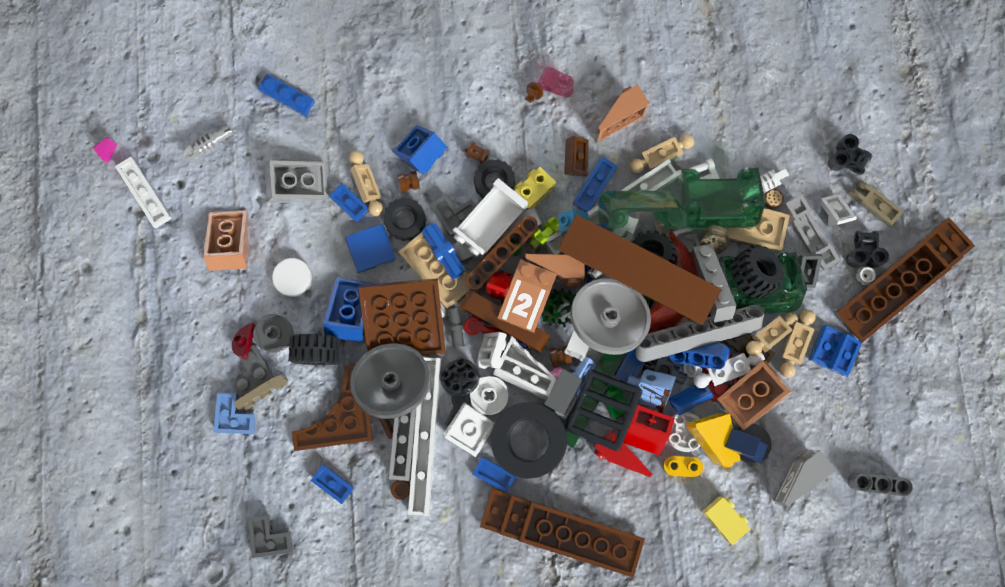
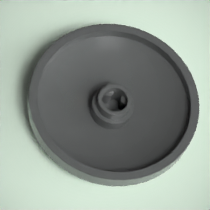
(390, 381)

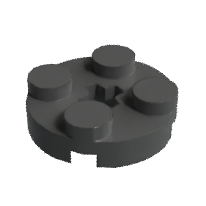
(264, 327)

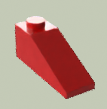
(499, 285)
(623, 457)

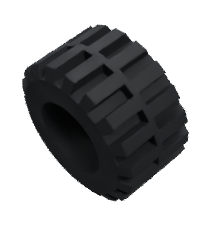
(658, 244)
(757, 271)
(313, 349)

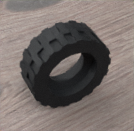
(489, 167)
(400, 205)

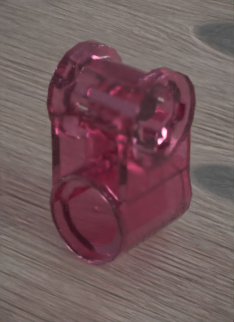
(555, 81)

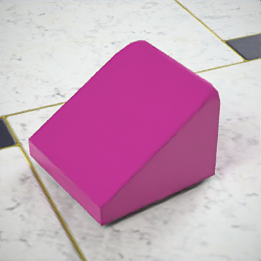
(105, 149)

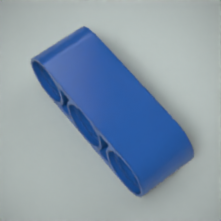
(707, 356)

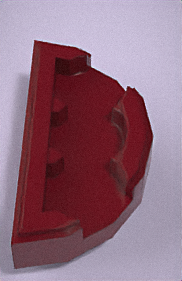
(243, 340)

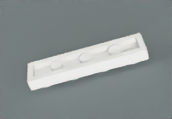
(143, 192)

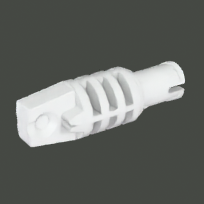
(772, 179)

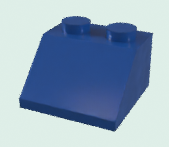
(420, 149)

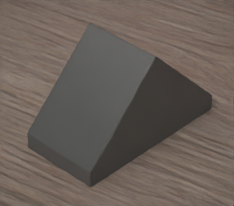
(810, 268)

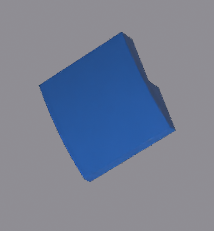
(370, 248)
(835, 350)

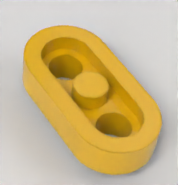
(683, 466)

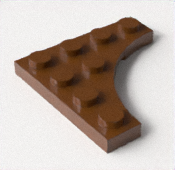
(342, 425)

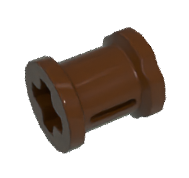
(474, 148)

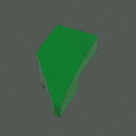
(616, 393)

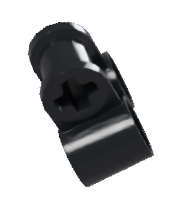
(852, 158)
(866, 246)

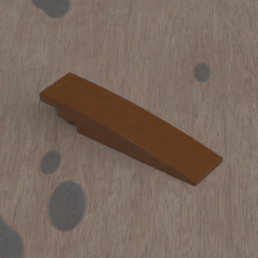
(639, 269)
(905, 279)
(562, 532)

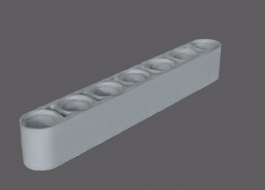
(694, 335)

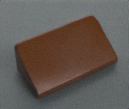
(576, 156)

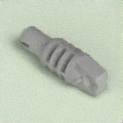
(206, 143)

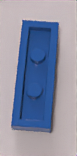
(286, 95)
(595, 185)

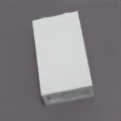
(490, 219)

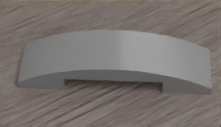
(809, 232)

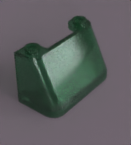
(722, 202)
(616, 205)
(784, 298)

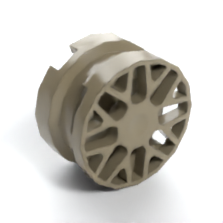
(716, 236)

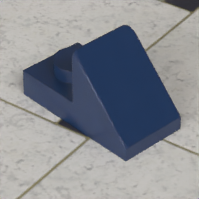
(746, 445)

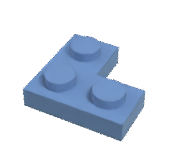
(227, 418)

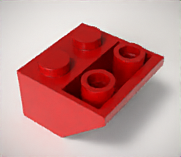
(649, 430)

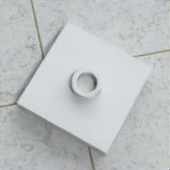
(469, 429)

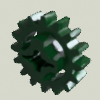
(558, 308)

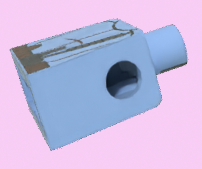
(655, 389)

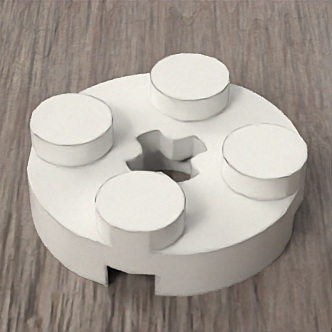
(490, 406)

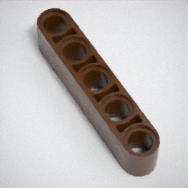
(508, 246)
(489, 312)

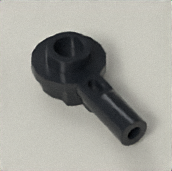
(457, 403)

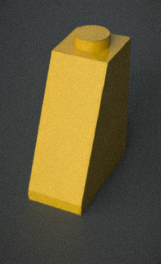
(712, 436)

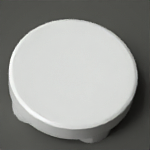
(292, 277)
(680, 436)

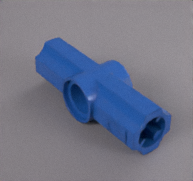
(443, 251)

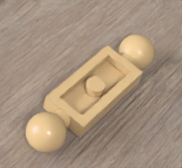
(657, 155)
(365, 183)
(771, 334)
(797, 343)

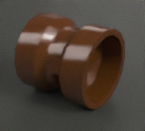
(408, 181)
(558, 356)

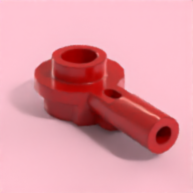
(474, 326)

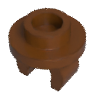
(534, 92)

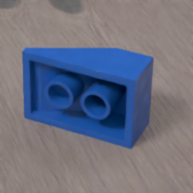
(344, 311)

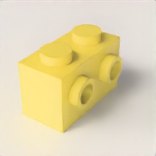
(535, 187)
(726, 520)

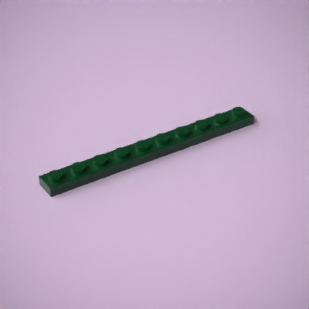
(607, 365)

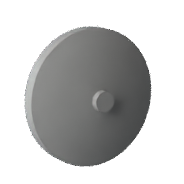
(610, 316)

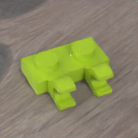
(540, 237)

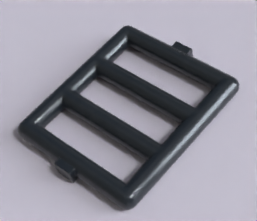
(621, 427)

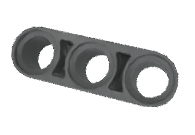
(889, 484)

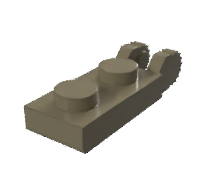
(876, 203)
(262, 391)

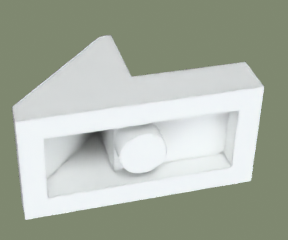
(837, 210)

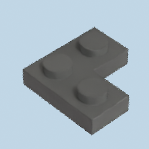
(449, 215)
(256, 374)
(264, 542)

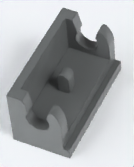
(563, 391)

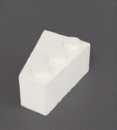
(524, 371)

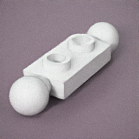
(734, 367)

